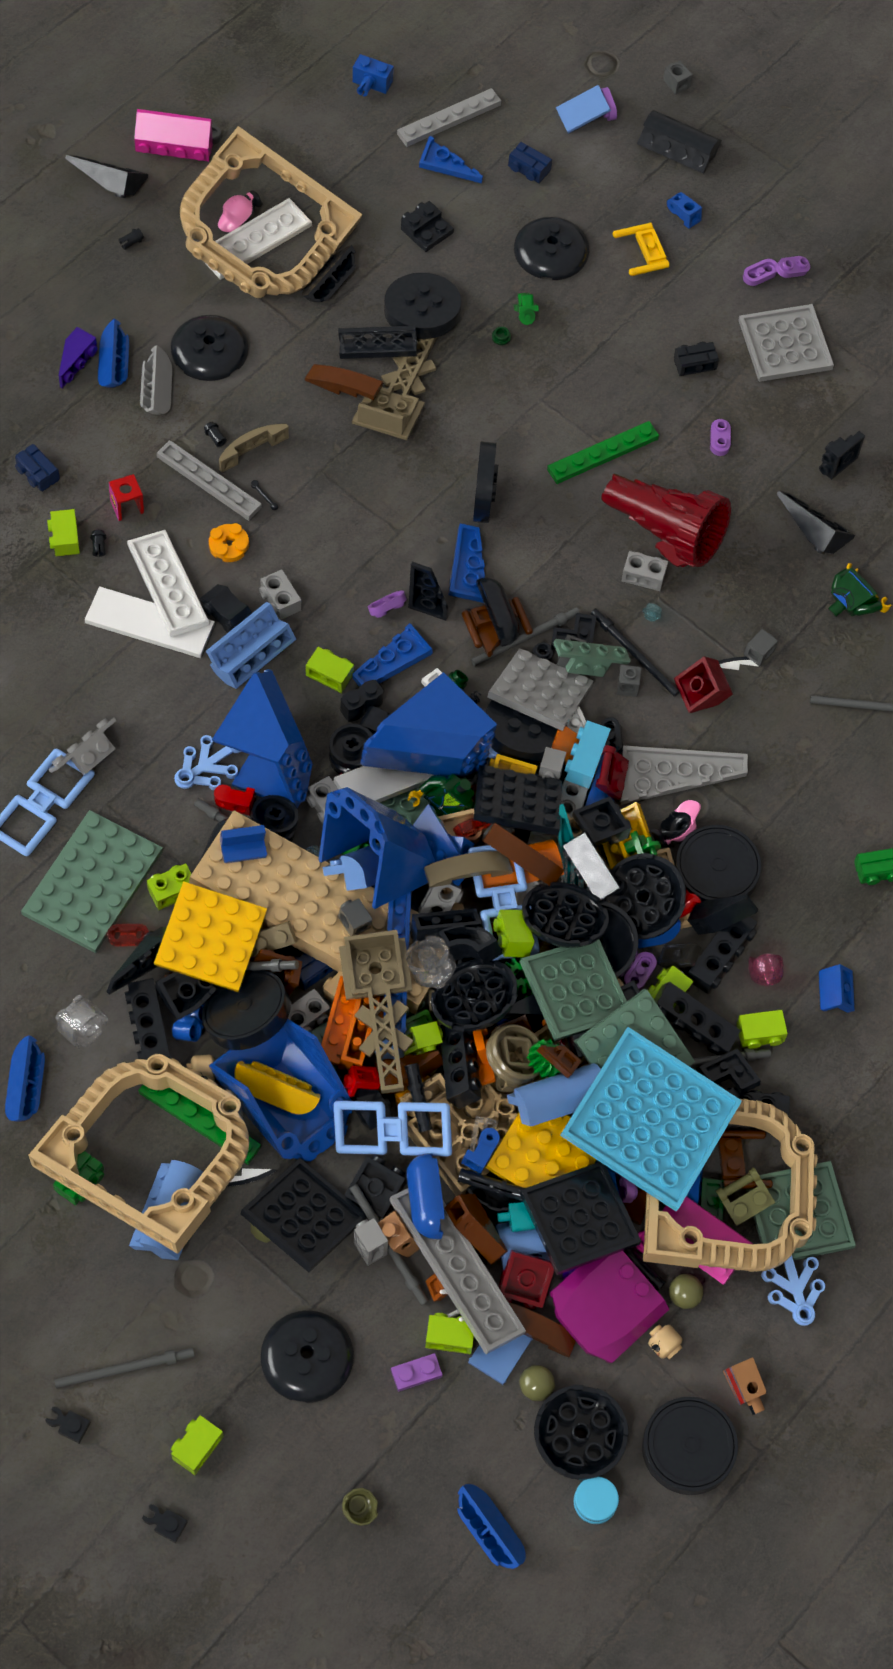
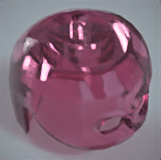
(766, 970)

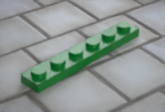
(602, 452)
(194, 1116)

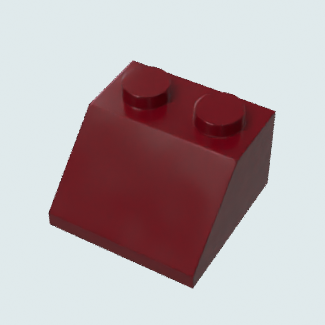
(703, 685)

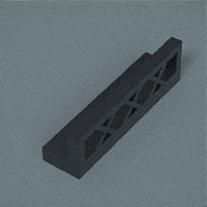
(378, 345)

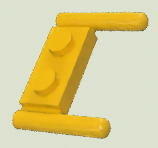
(649, 245)

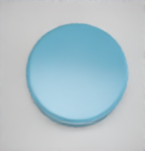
(596, 1500)

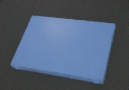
(583, 109)
(502, 1360)

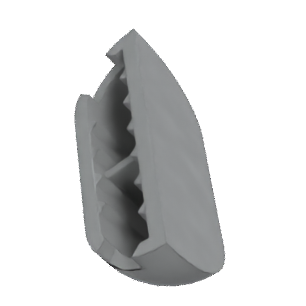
(156, 383)

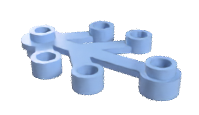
(205, 765)
(796, 1286)

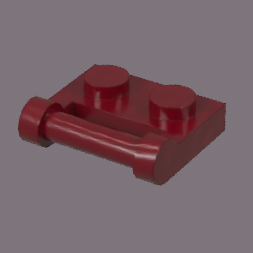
(612, 773)

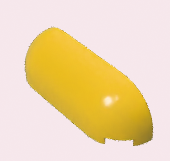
(277, 1087)

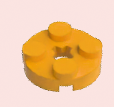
(228, 532)

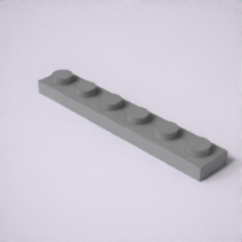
(449, 117)
(209, 480)

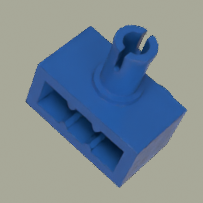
(372, 75)

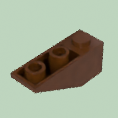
(427, 1063)
(476, 1226)

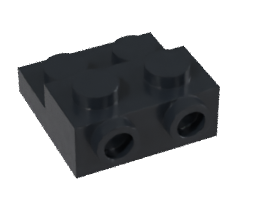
(426, 226)
(841, 454)
(603, 822)
(378, 1183)

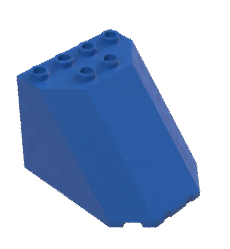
(267, 731)
(433, 734)
(403, 852)
(302, 1057)

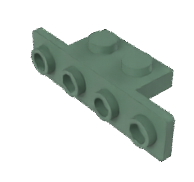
(590, 657)

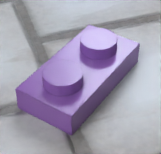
(416, 1372)

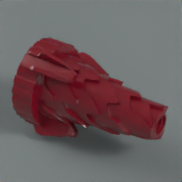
(686, 523)

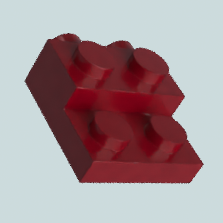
(526, 1279)

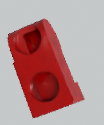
(234, 799)

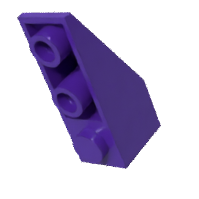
(77, 350)

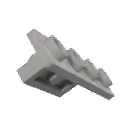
(90, 751)

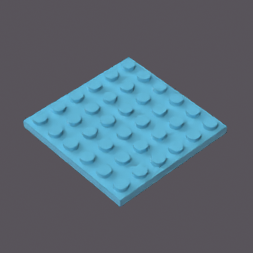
(651, 1118)

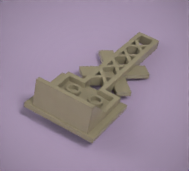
(393, 412)
(357, 958)

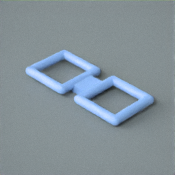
(40, 803)
(502, 897)
(392, 1128)

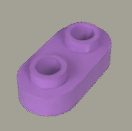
(612, 115)
(792, 266)
(757, 272)
(720, 435)
(394, 600)
(640, 973)
(626, 1189)

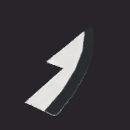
(734, 663)
(250, 1175)

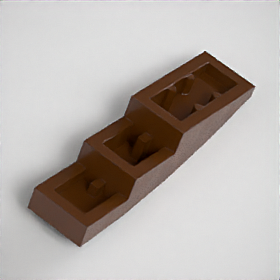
(344, 380)

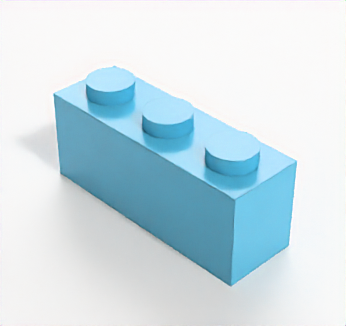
(586, 754)

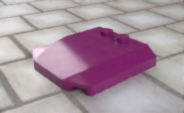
(607, 1305)

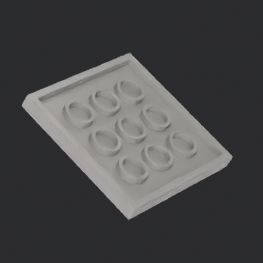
(785, 342)
(540, 689)

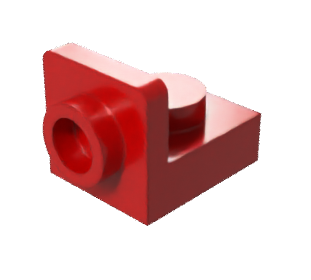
(362, 1078)

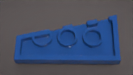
(467, 564)
(399, 655)
(438, 838)

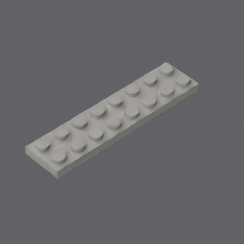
(465, 1280)

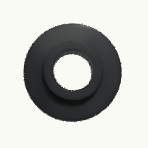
(543, 647)

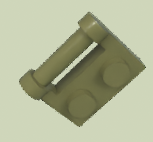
(749, 1203)

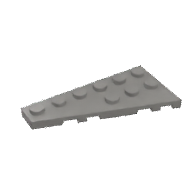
(667, 771)

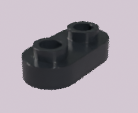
(615, 737)

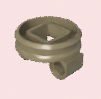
(500, 1043)

